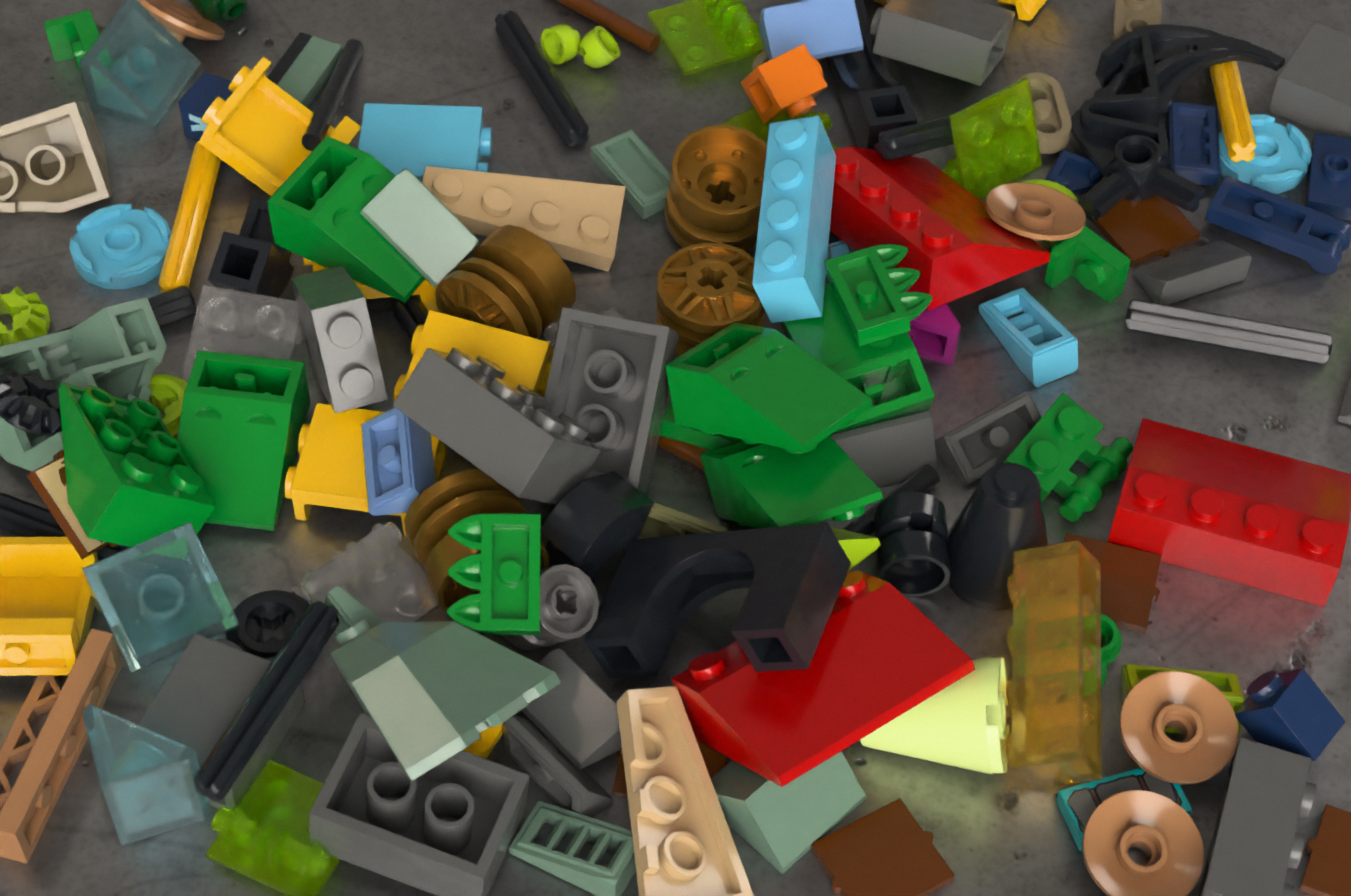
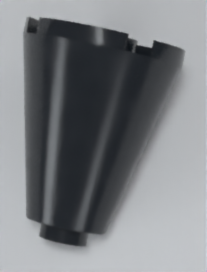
(997, 520)

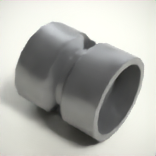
(566, 608)

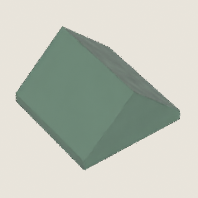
(787, 818)

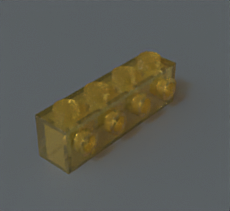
(1055, 665)

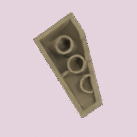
(53, 161)

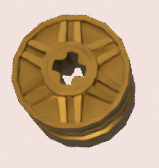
(716, 187)
(509, 284)
(705, 291)
(438, 510)

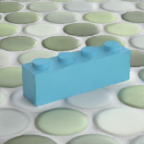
(794, 220)

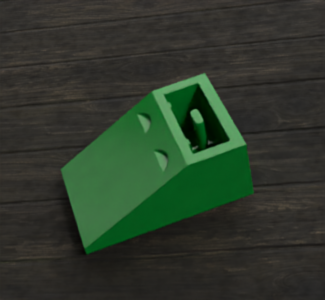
(321, 218)
(883, 370)
(760, 390)
(243, 433)
(126, 469)
(779, 489)

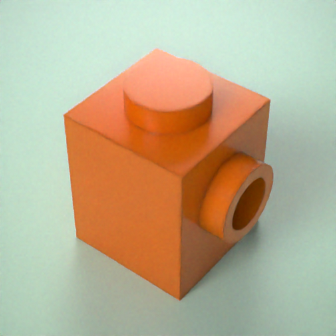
(785, 85)

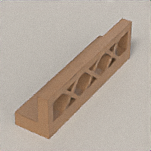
(55, 751)

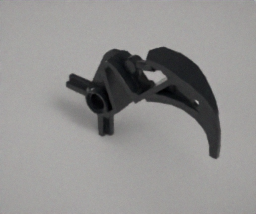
(1124, 130)

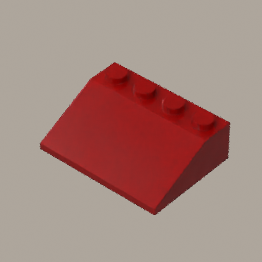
(931, 215)
(1234, 512)
(866, 671)

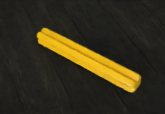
(1233, 111)
(190, 219)

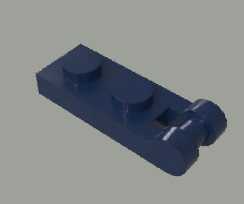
(1280, 224)

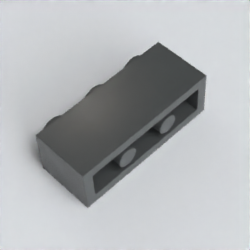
(1258, 822)

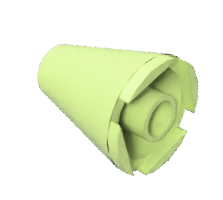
(957, 725)

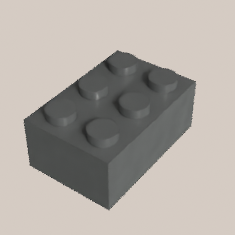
(615, 385)
(497, 425)
(429, 832)

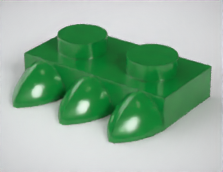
(876, 292)
(503, 572)

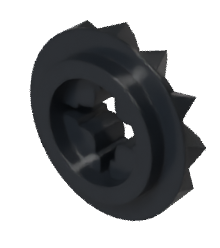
(30, 403)
(269, 611)

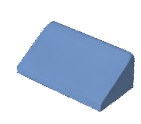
(821, 25)
(396, 462)

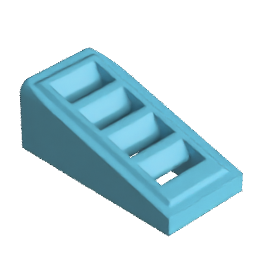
(1034, 339)

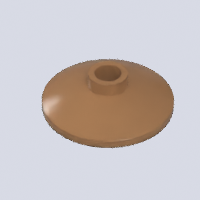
(182, 20)
(1035, 211)
(1194, 709)
(1155, 827)

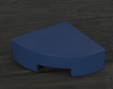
(1074, 172)

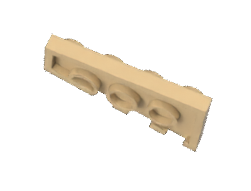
(570, 216)
(673, 806)

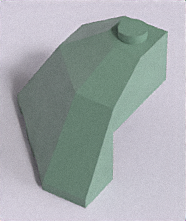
(107, 350)
(435, 686)

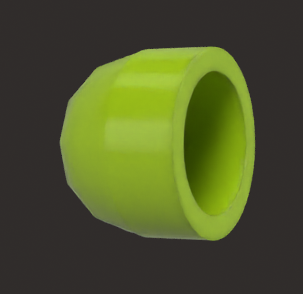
(560, 43)
(598, 48)

